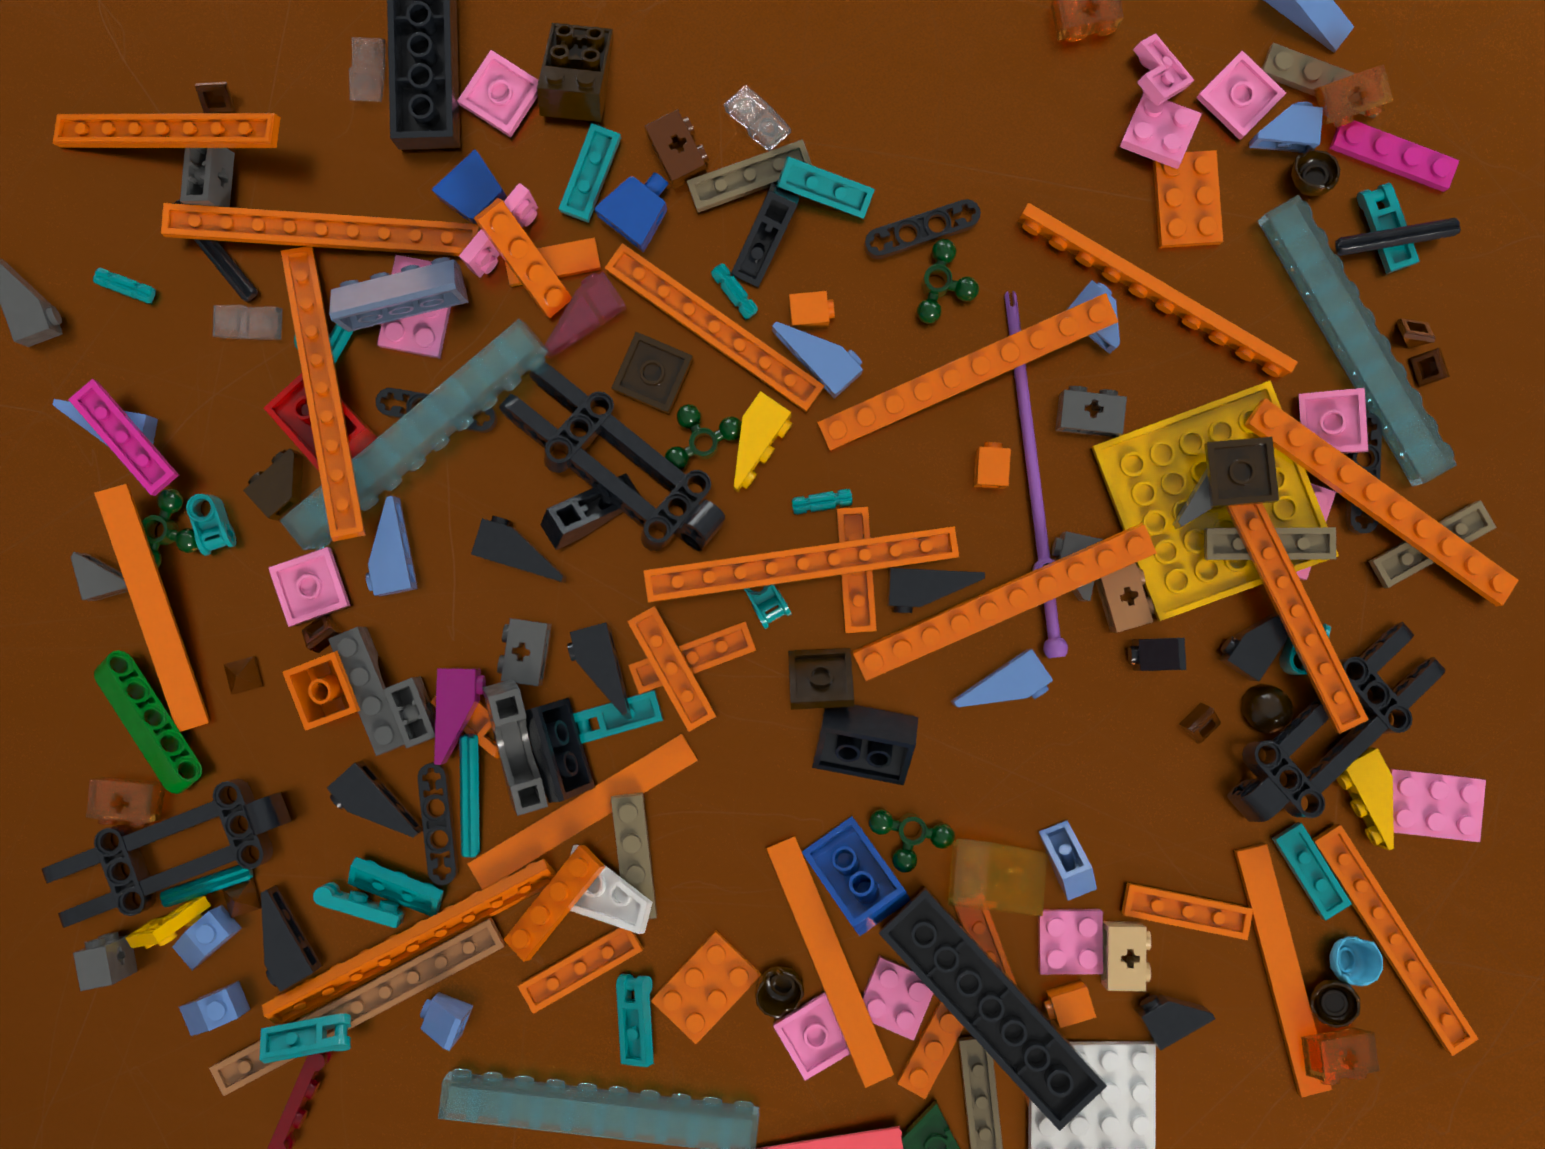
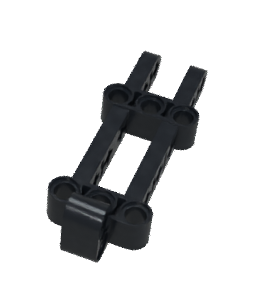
(700, 516)
(1265, 796)
(261, 816)

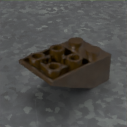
(575, 72)

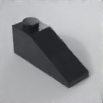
(765, 235)
(580, 515)
(509, 547)
(919, 586)
(1255, 647)
(597, 656)
(368, 797)
(286, 948)

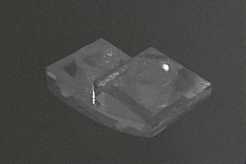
(367, 69)
(758, 117)
(247, 322)

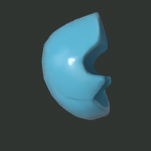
(1356, 961)

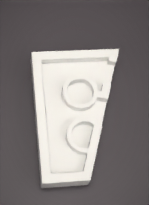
(614, 902)

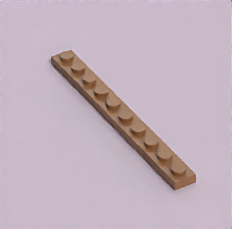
(374, 997)

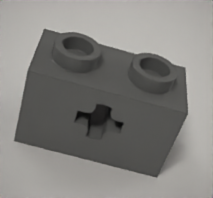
(207, 176)
(1107, 403)
(536, 639)
(412, 711)
(104, 961)

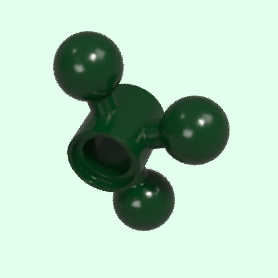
(965, 288)
(689, 418)
(169, 502)
(905, 858)

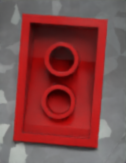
(291, 414)

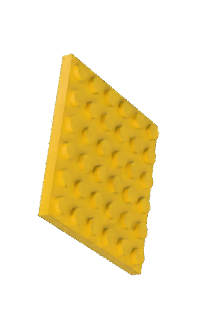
(1155, 473)

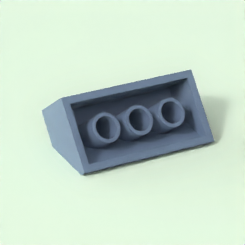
(398, 295)

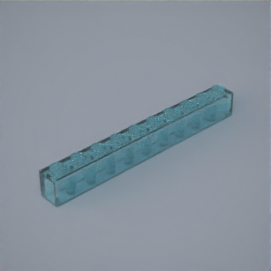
(1357, 341)
(426, 427)
(598, 1111)

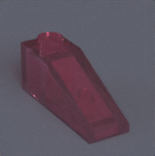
(588, 310)

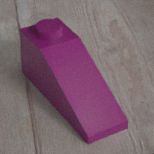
(456, 699)

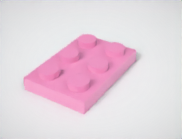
(480, 253)
(419, 333)
(1438, 805)

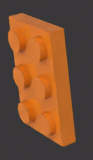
(1188, 201)
(705, 987)

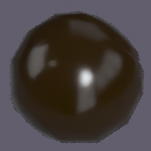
(1315, 172)
(1267, 708)
(779, 991)
(1335, 1003)

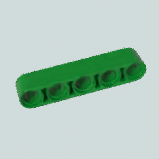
(146, 736)

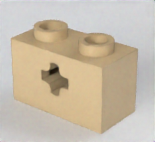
(1117, 973)

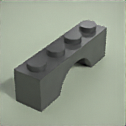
(362, 669)
(513, 746)

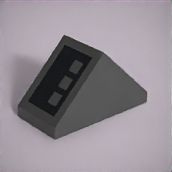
(96, 578)

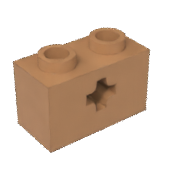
(1129, 613)

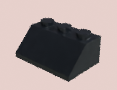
(866, 743)
(558, 750)

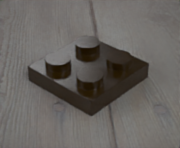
(652, 372)
(1241, 472)
(821, 678)

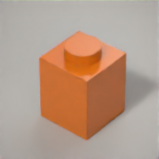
(810, 310)
(992, 466)
(1069, 1004)

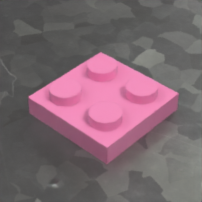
(500, 93)
(1241, 95)
(1161, 131)
(1337, 418)
(309, 586)
(1070, 941)
(896, 998)
(812, 1036)

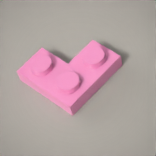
(1166, 73)

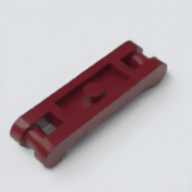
(294, 1112)

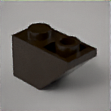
(279, 485)

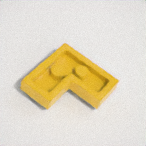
(164, 929)

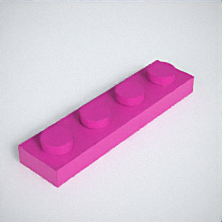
(1395, 155)
(123, 437)

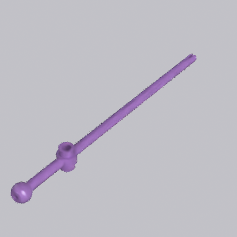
(1055, 645)

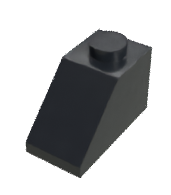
(1157, 654)
(1171, 1018)

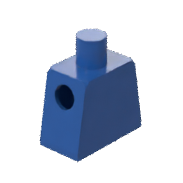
(469, 187)
(635, 209)

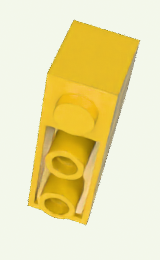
(759, 429)
(1372, 795)

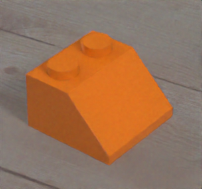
(321, 690)

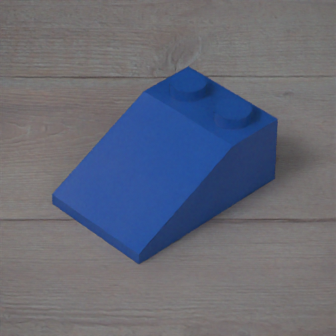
(856, 876)

